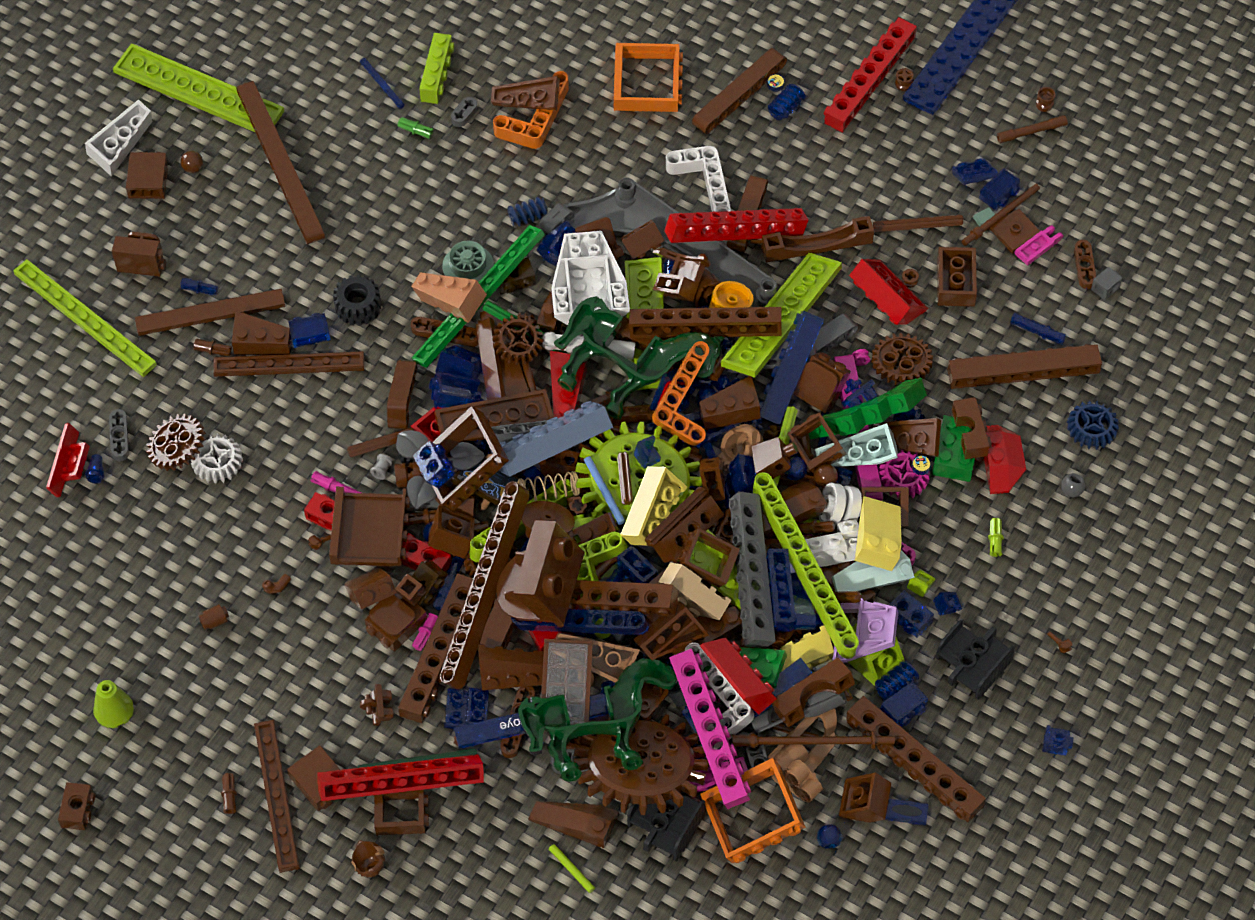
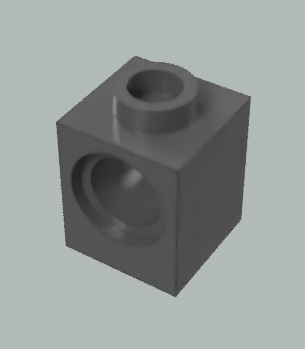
(1106, 283)

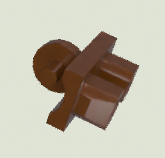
(374, 705)

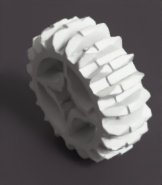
(227, 453)

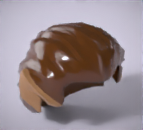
(368, 858)

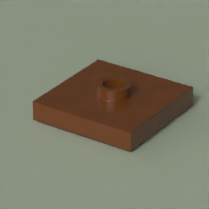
(1014, 230)

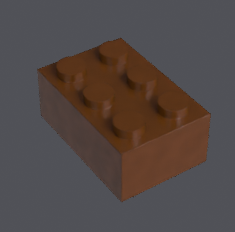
(956, 276)

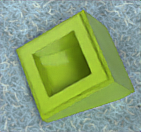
(921, 583)

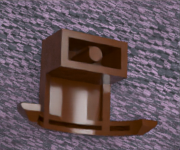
(684, 277)

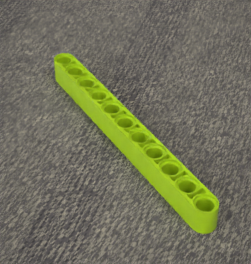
(808, 572)

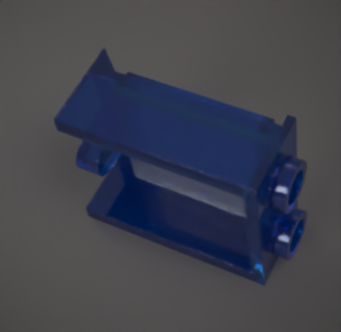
(453, 390)

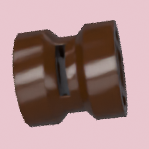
(1045, 99)

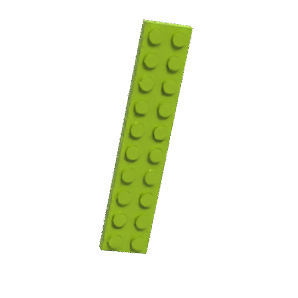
(188, 85)
(794, 296)

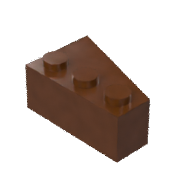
(259, 336)

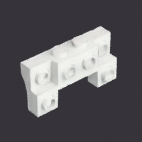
(834, 547)

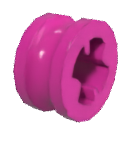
(861, 357)

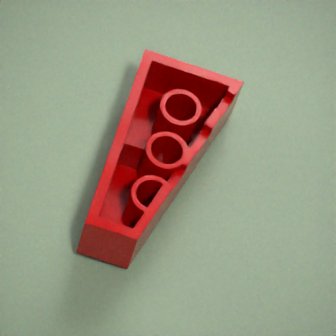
(563, 399)

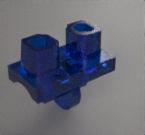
(853, 386)

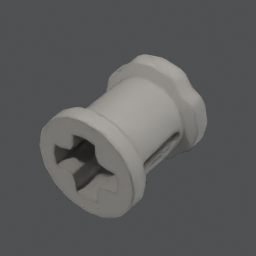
(381, 466)

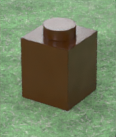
(410, 589)

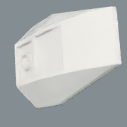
(586, 271)

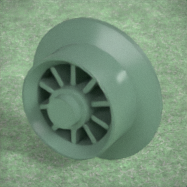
(467, 261)

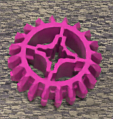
(895, 469)

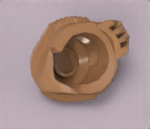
(738, 442)

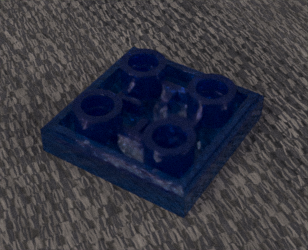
(974, 172)

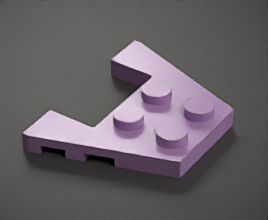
(874, 627)

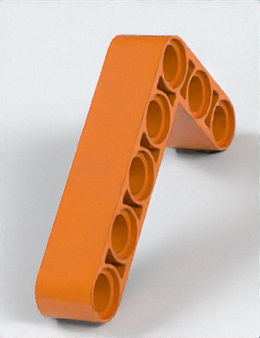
(535, 132)
(679, 393)

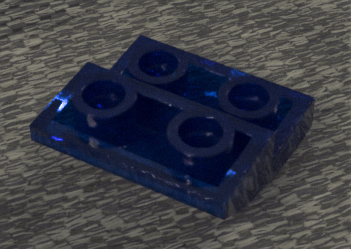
(465, 707)

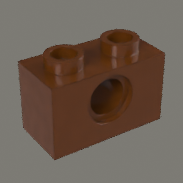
(74, 795)

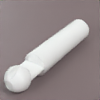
(623, 348)

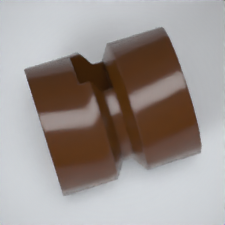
(404, 473)

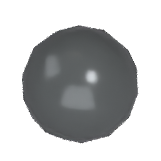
(1073, 485)

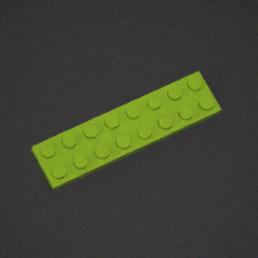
(640, 280)

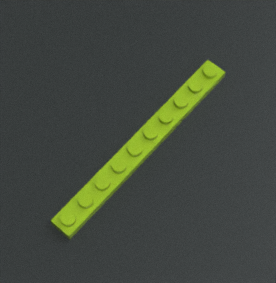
(85, 318)

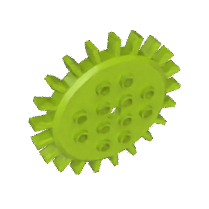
(609, 469)

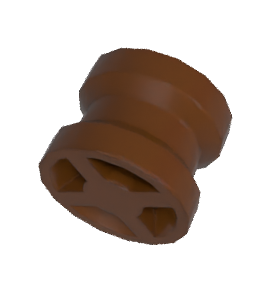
(907, 77)

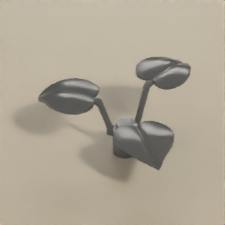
(418, 490)

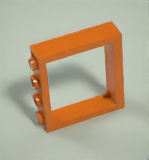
(647, 51)
(775, 837)

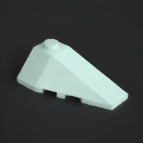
(866, 448)
(864, 576)

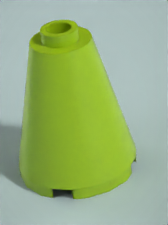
(112, 705)

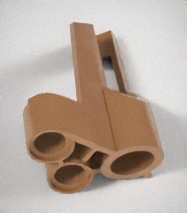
(799, 764)

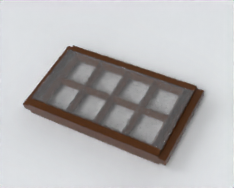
(568, 673)

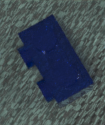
(905, 704)

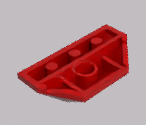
(1004, 460)

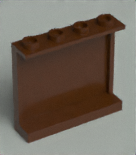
(369, 528)

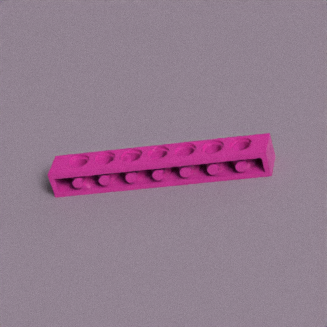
(682, 664)

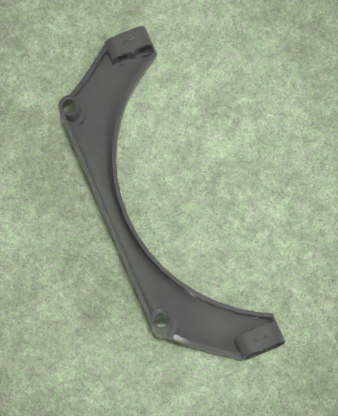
(637, 206)

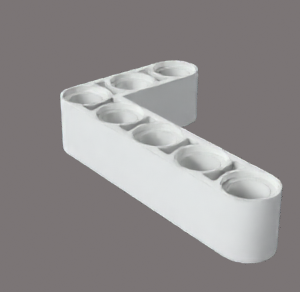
(705, 160)
(723, 692)

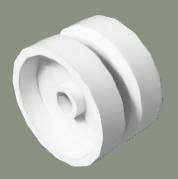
(842, 503)

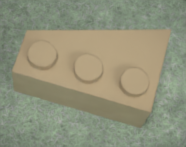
(693, 593)

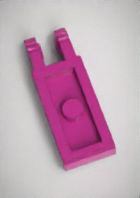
(1038, 245)

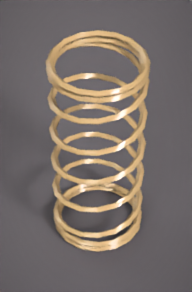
(576, 491)

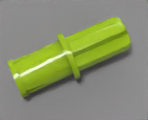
(995, 537)

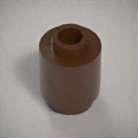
(213, 617)

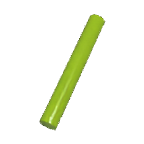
(571, 868)

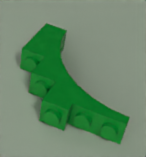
(874, 411)

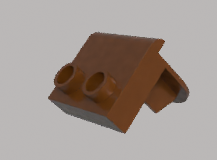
(543, 577)

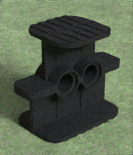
(984, 665)
(677, 824)

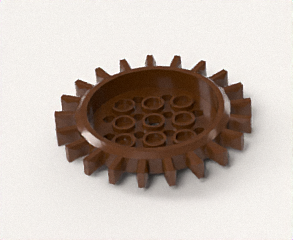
(658, 779)

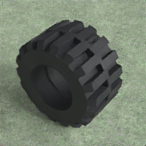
(357, 312)

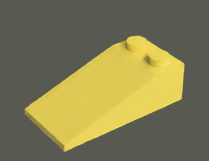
(879, 534)

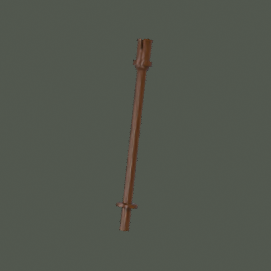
(754, 740)

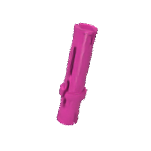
(330, 483)

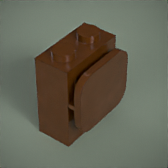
(139, 254)
(822, 382)
(394, 621)

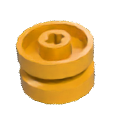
(731, 295)

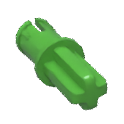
(415, 127)

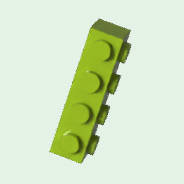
(436, 68)

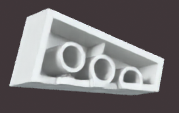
(118, 138)

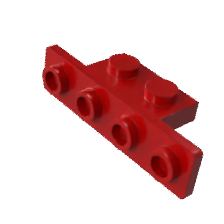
(68, 460)

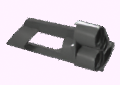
(818, 704)

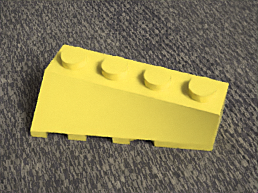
(652, 504)
(811, 649)

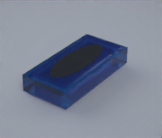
(907, 812)

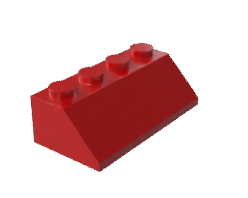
(887, 291)
(740, 674)

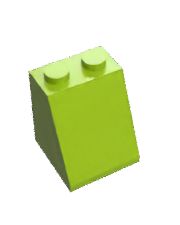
(878, 663)

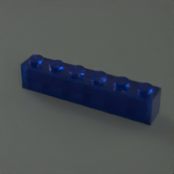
(790, 367)

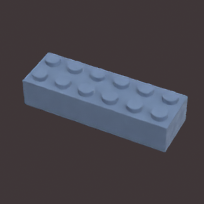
(554, 437)

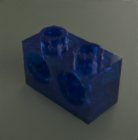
(434, 464)
(913, 611)

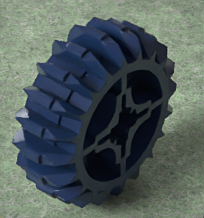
(1093, 432)

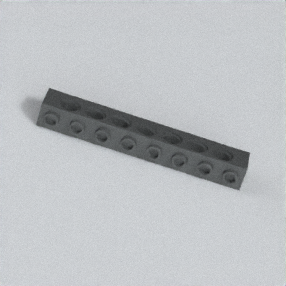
(752, 570)

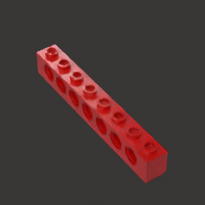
(870, 74)
(734, 225)
(320, 504)
(400, 777)

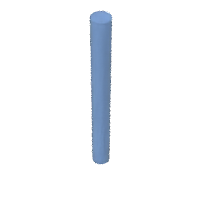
(604, 490)

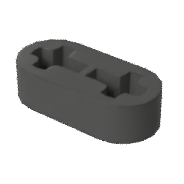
(466, 113)

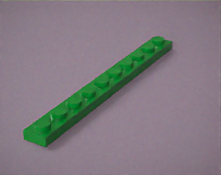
(489, 283)

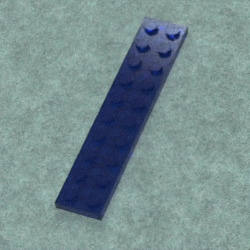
(956, 53)

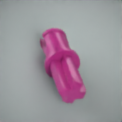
(424, 632)

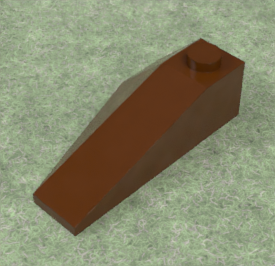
(803, 502)
(582, 821)

